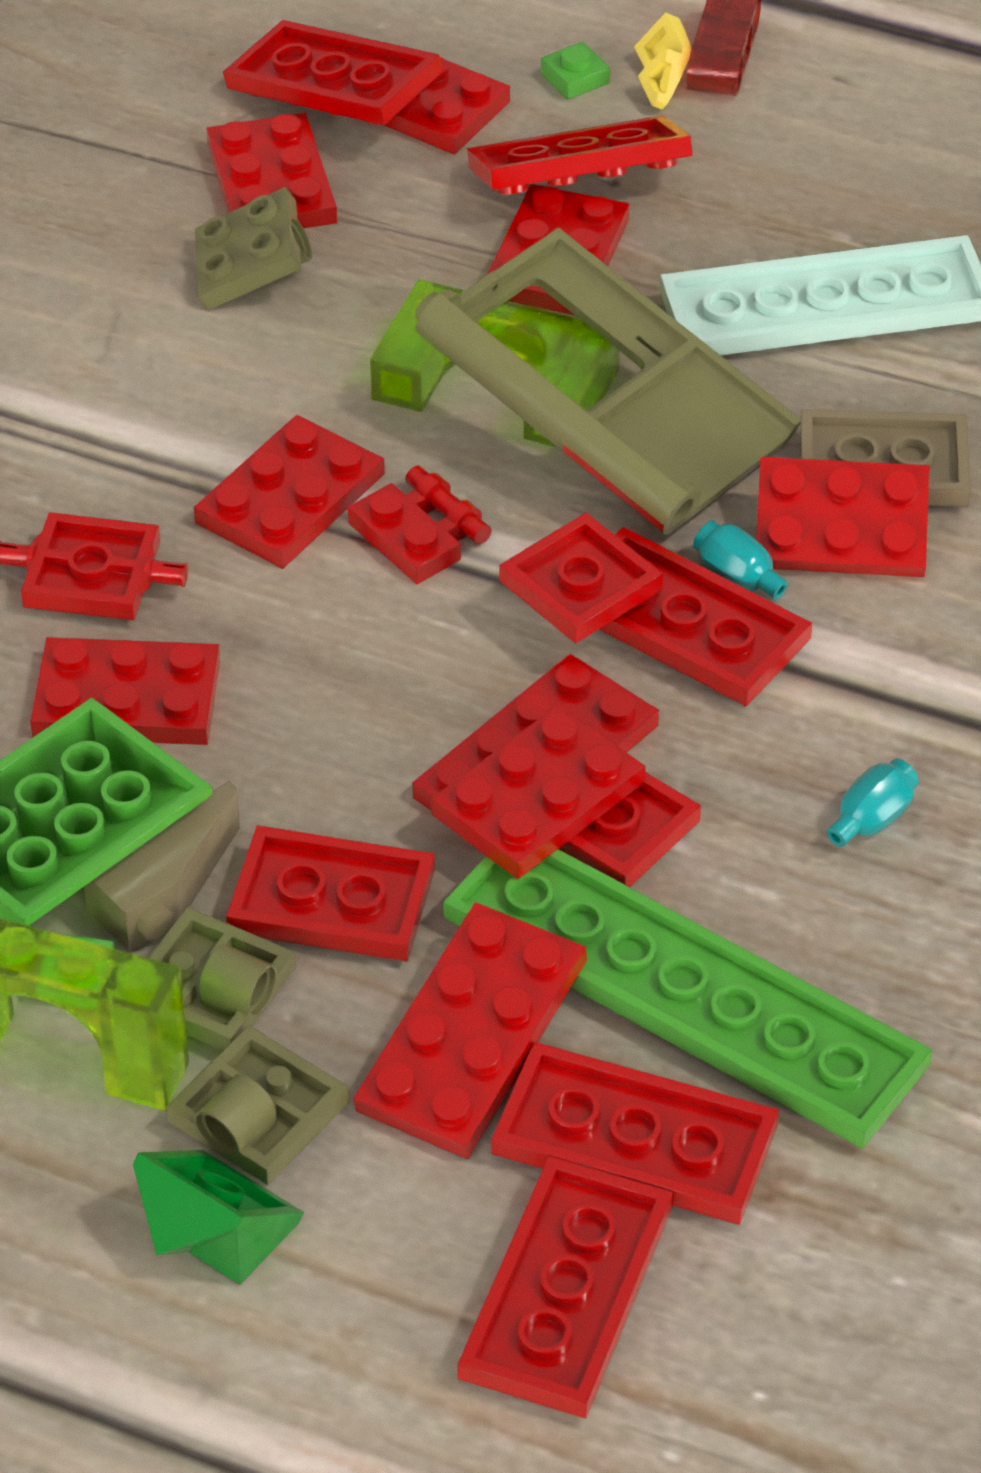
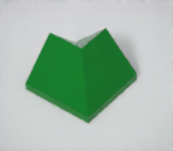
(211, 1211)

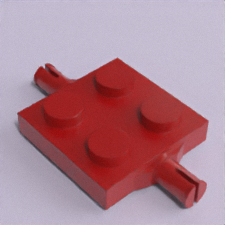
(91, 566)

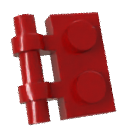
(407, 534)

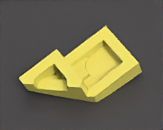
(664, 57)

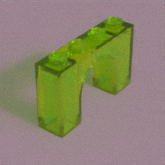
(557, 346)
(120, 997)

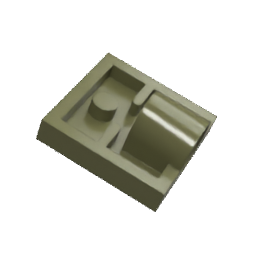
(249, 248)
(224, 975)
(258, 1104)

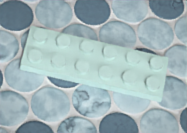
(828, 295)

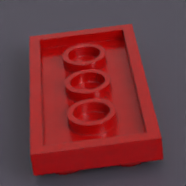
(333, 72)
(572, 153)
(709, 626)
(572, 684)
(470, 1030)
(637, 1128)
(565, 1287)

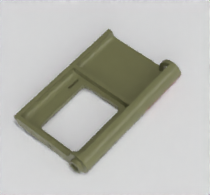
(659, 439)

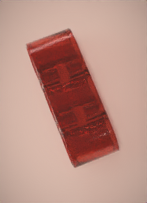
(723, 46)

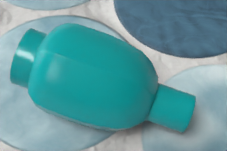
(738, 558)
(874, 801)

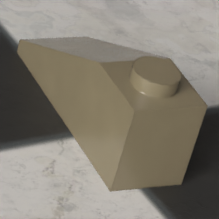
(161, 878)

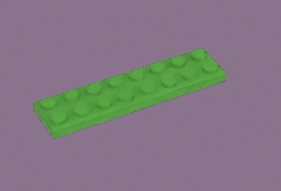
(710, 995)

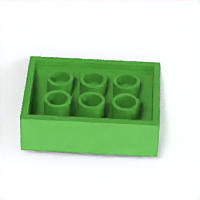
(80, 805)

